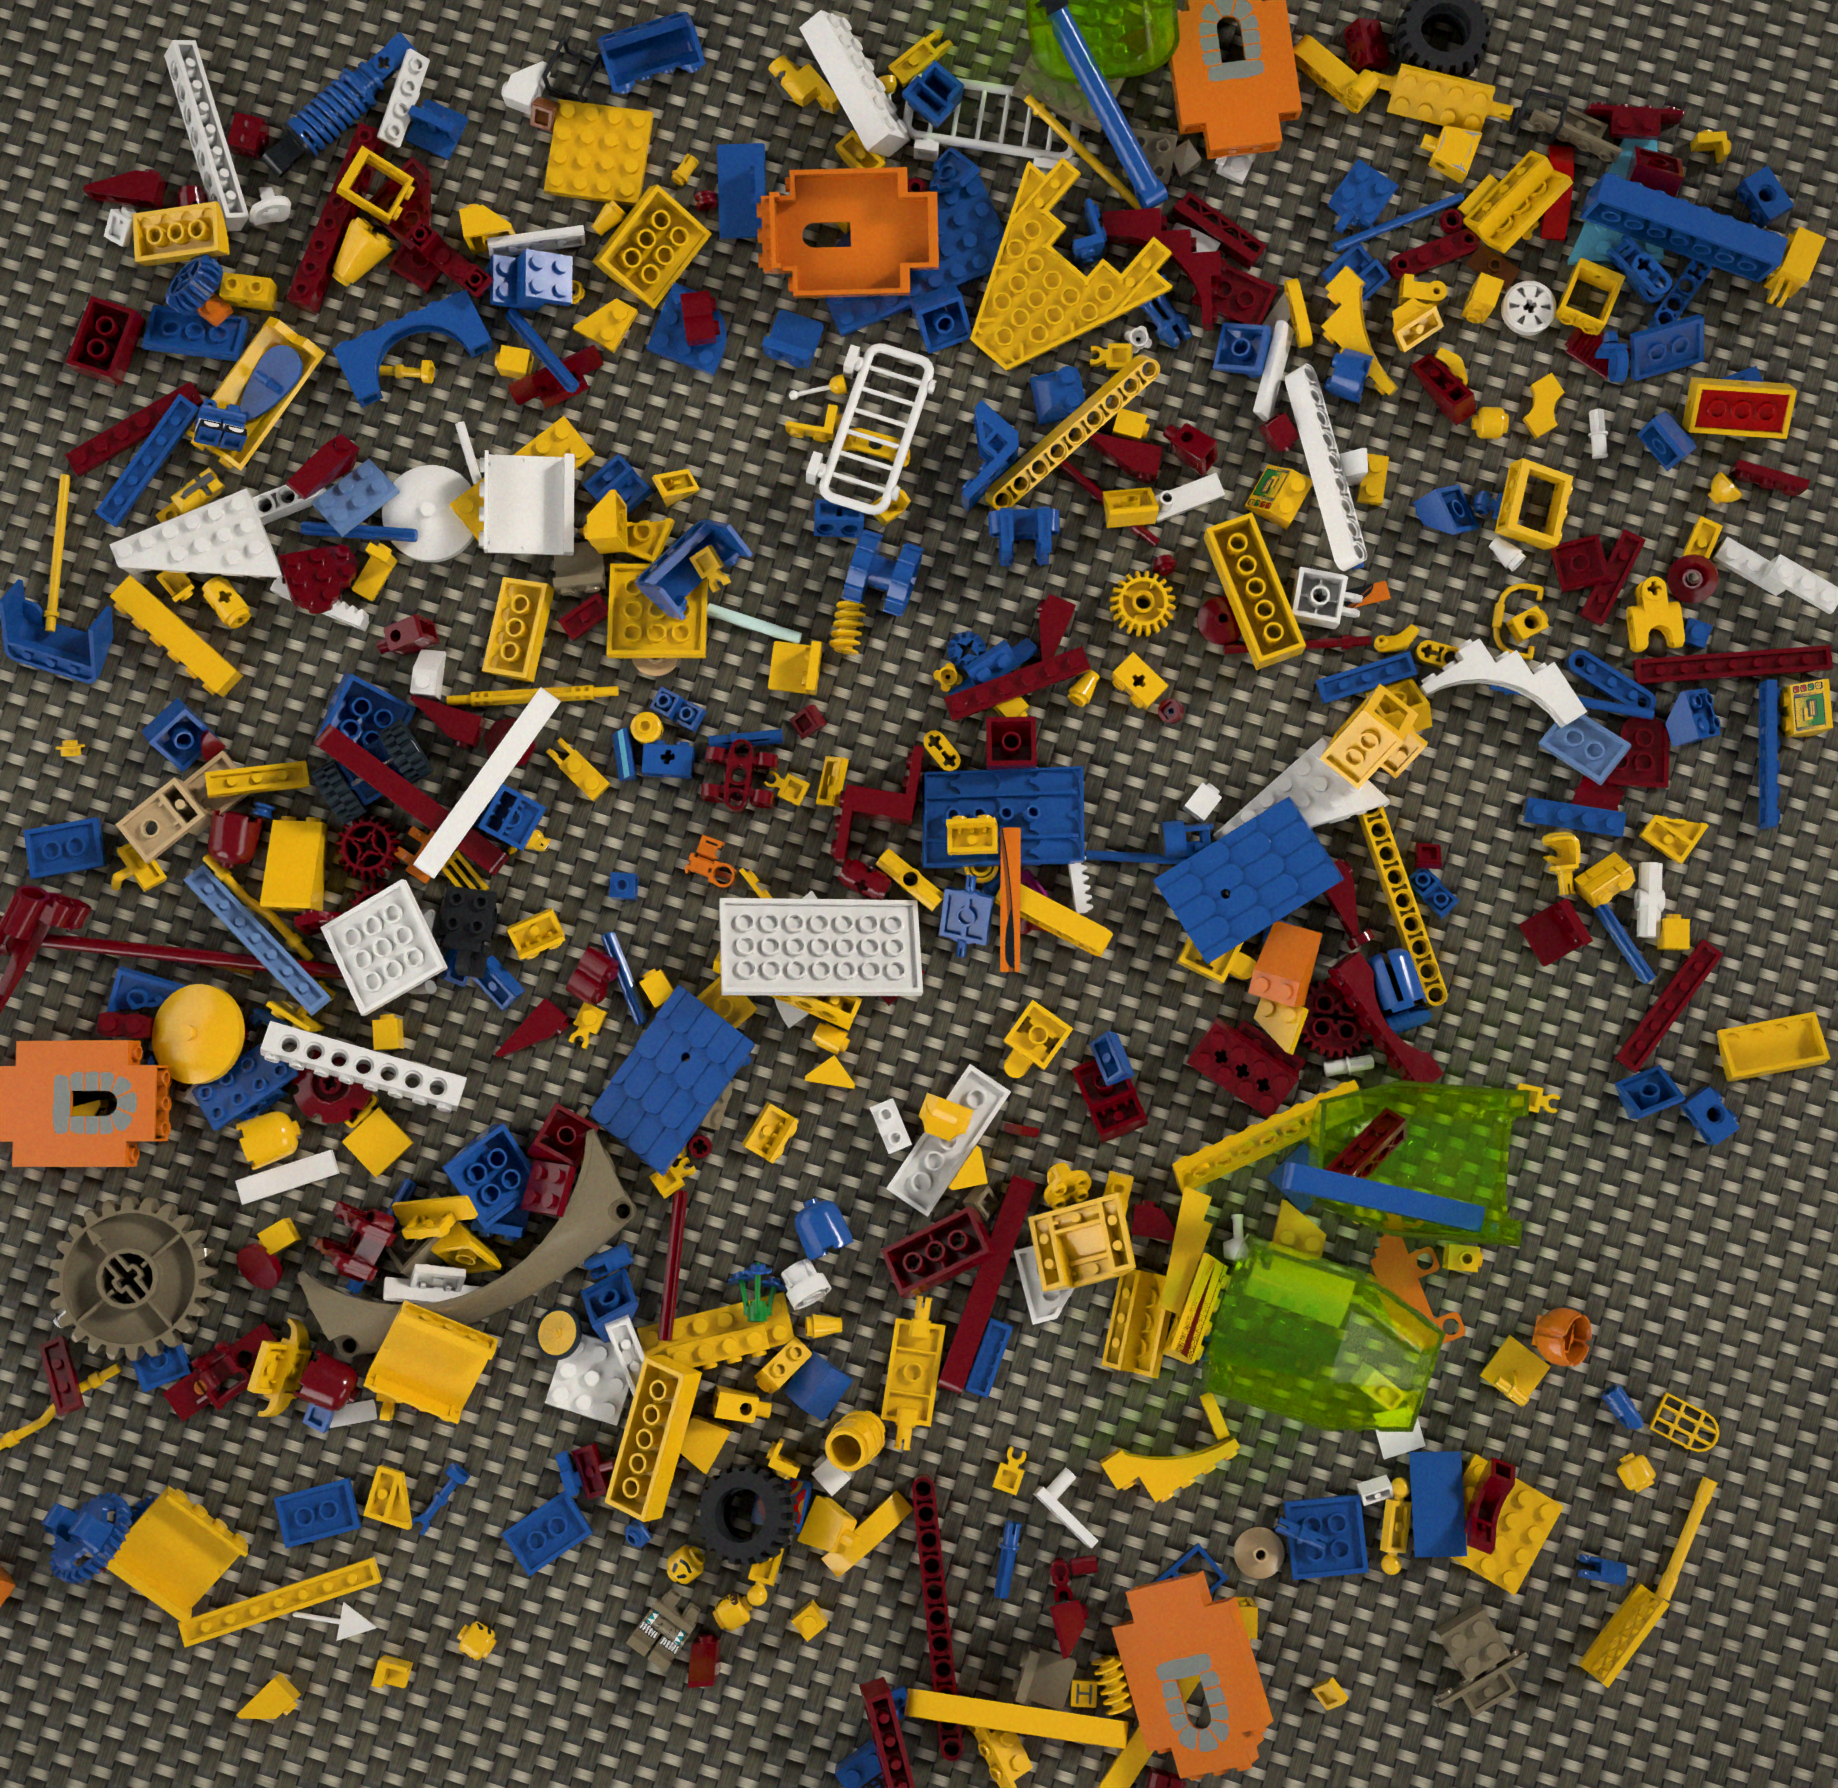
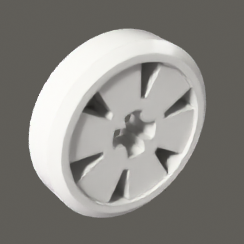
(1537, 296)

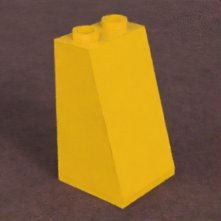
(295, 865)

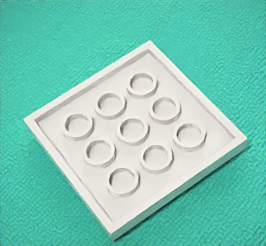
(383, 947)

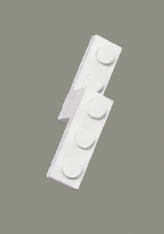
(1777, 575)

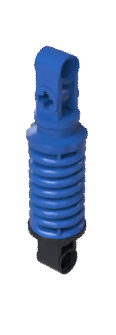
(334, 106)

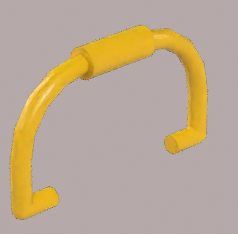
(1499, 612)

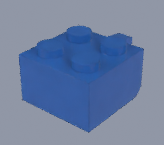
(1361, 197)

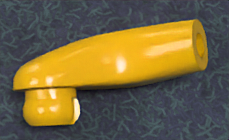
(1454, 363)
(1397, 642)

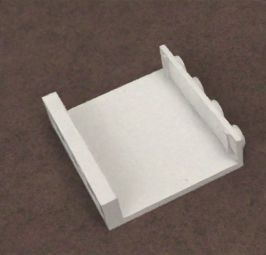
(527, 504)

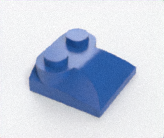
(1243, 349)
(1057, 394)

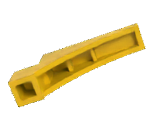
(1348, 324)
(1165, 1473)

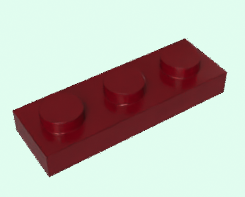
(1769, 478)
(1270, 1045)
(61, 1376)

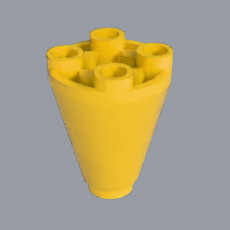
(360, 251)

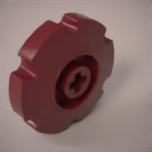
(332, 1103)

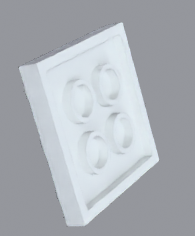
(590, 1382)

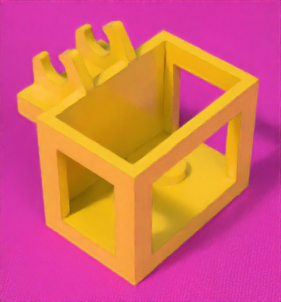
(1371, 742)

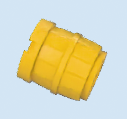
(855, 1440)

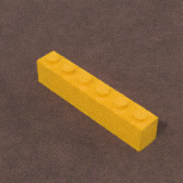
(176, 636)

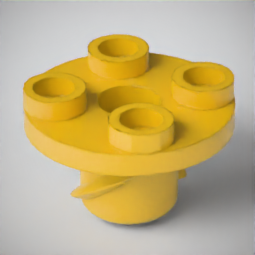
(1066, 1186)

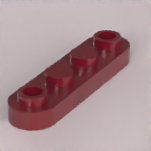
(1434, 254)

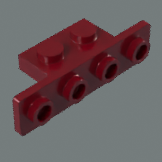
(1634, 122)
(547, 387)

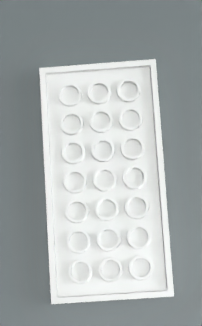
(820, 947)

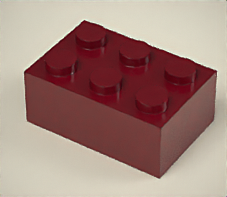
(105, 341)

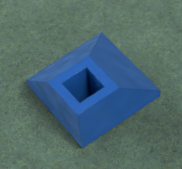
(1692, 718)

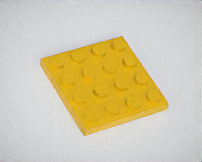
(598, 152)
(643, 630)
(1520, 1530)

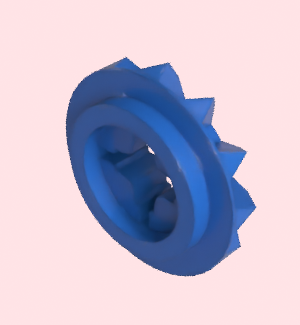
(965, 638)

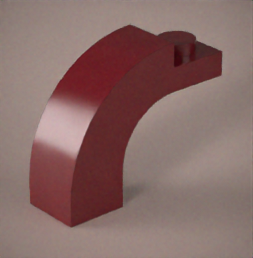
(1486, 1504)

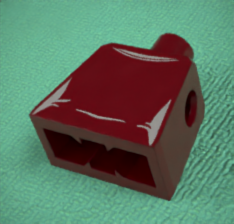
(1192, 447)
(408, 636)

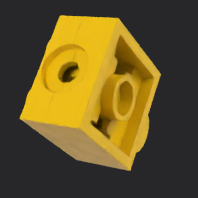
(1796, 265)
(1232, 962)
(1034, 1040)

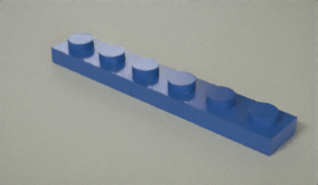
(148, 461)
(1768, 745)

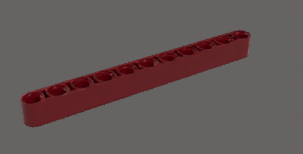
(932, 1603)

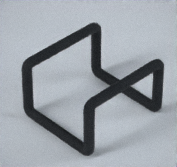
(597, 62)
(1517, 119)

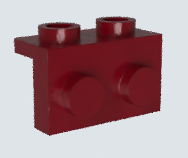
(1366, 45)

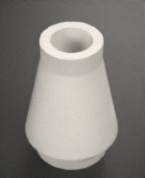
(1508, 554)

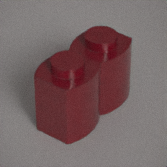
(698, 318)
(592, 976)
(124, 1025)

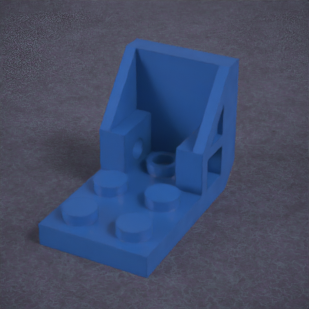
(996, 447)

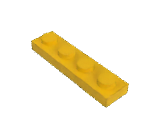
(257, 779)

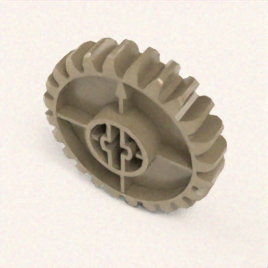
(104, 1252)

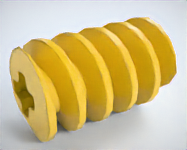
(846, 627)
(1115, 1683)

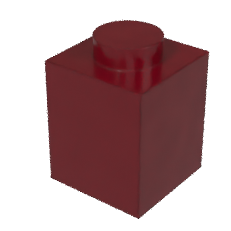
(1279, 433)

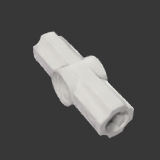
(1649, 900)

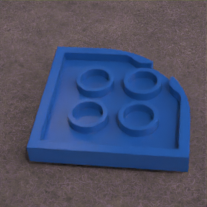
(670, 337)

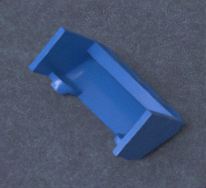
(673, 574)
(61, 652)

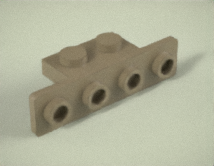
(1578, 130)
(1486, 1688)

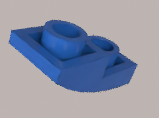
(678, 709)
(1432, 892)

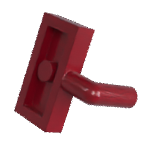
(593, 1470)

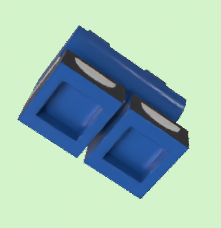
(220, 425)

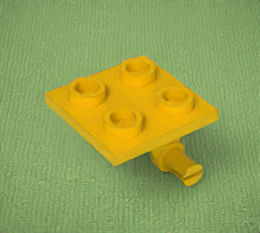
(299, 1018)
(1515, 1371)

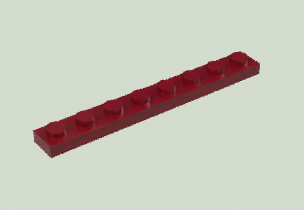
(1732, 665)

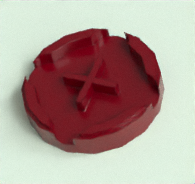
(259, 1267)

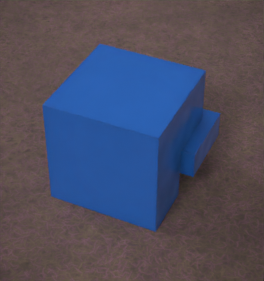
(934, 94)

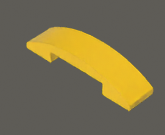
(871, 1531)

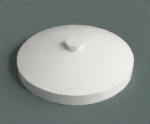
(425, 507)

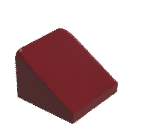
(808, 721)

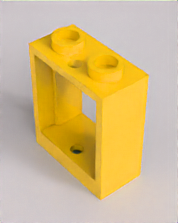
(367, 156)
(1598, 277)

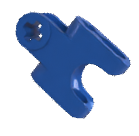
(1644, 279)

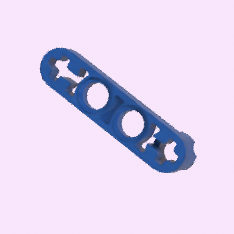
(1679, 295)

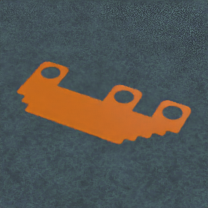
(1401, 1274)

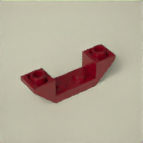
(447, 260)

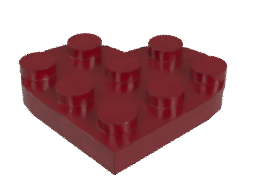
(318, 576)
(1647, 759)

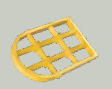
(1674, 1426)

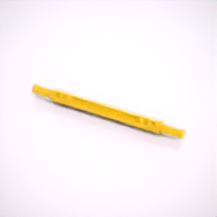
(524, 696)

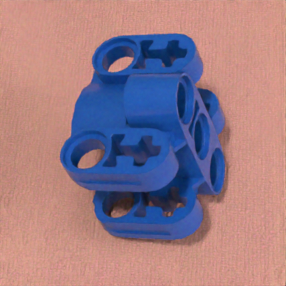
(1021, 524)

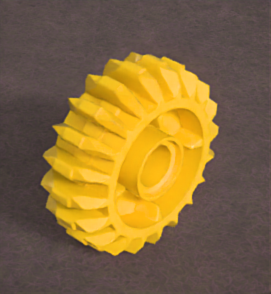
(1146, 589)

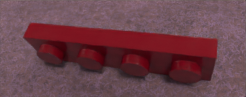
(1619, 565)

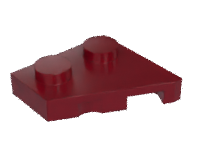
(312, 920)

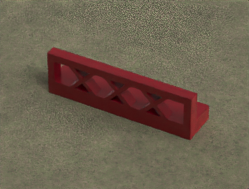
(1228, 244)
(1371, 1146)

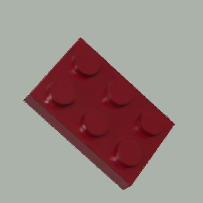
(1241, 297)

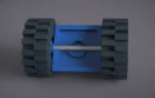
(350, 794)

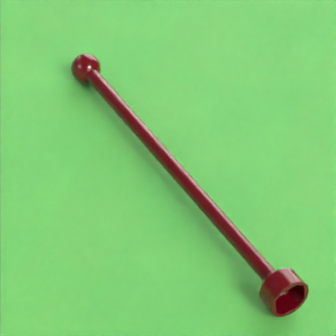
(171, 953)

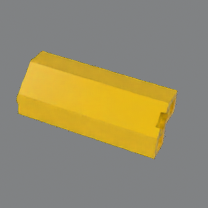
(232, 388)

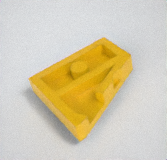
(607, 324)
(1673, 836)
(1281, 1022)
(1298, 1231)
(389, 1498)

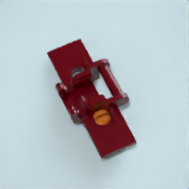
(213, 1368)

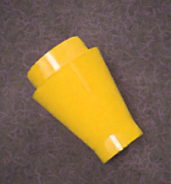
(608, 218)
(1083, 689)
(820, 1325)

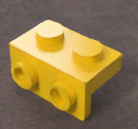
(972, 835)
(536, 934)
(770, 1132)
(785, 1467)

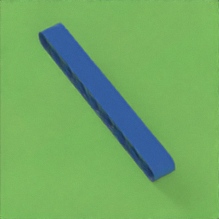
(1382, 1197)

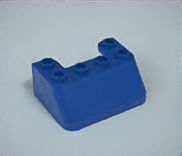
(650, 49)

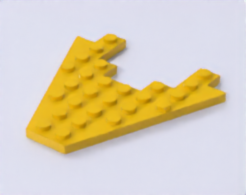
(1038, 295)

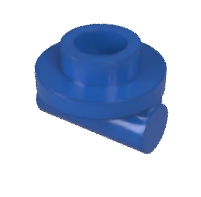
(637, 1533)

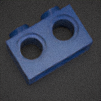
(836, 520)

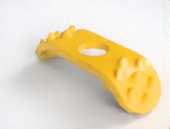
(862, 445)

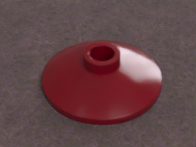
(1689, 590)
(1212, 628)

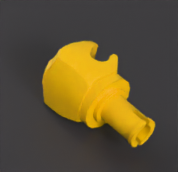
(1567, 858)

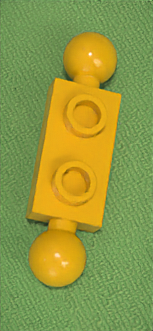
(1396, 1526)
(763, 1574)

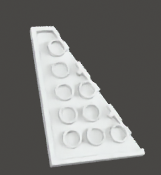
(212, 539)
(1316, 791)

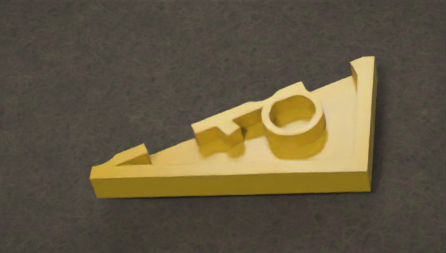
(647, 538)

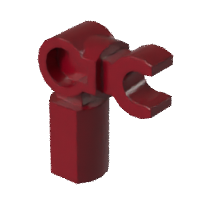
(1077, 1566)

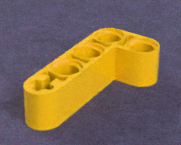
(1333, 75)

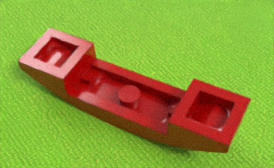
(1556, 217)

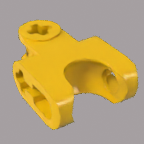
(1654, 612)

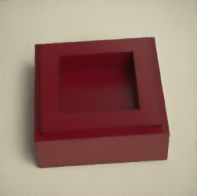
(1428, 856)

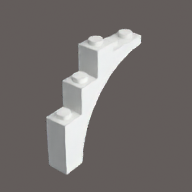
(1545, 687)

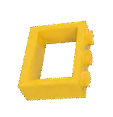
(1513, 499)

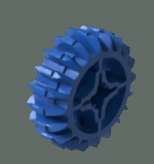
(194, 284)

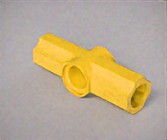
(897, 869)

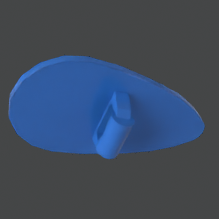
(271, 381)

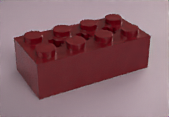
(1242, 1051)
(924, 1246)

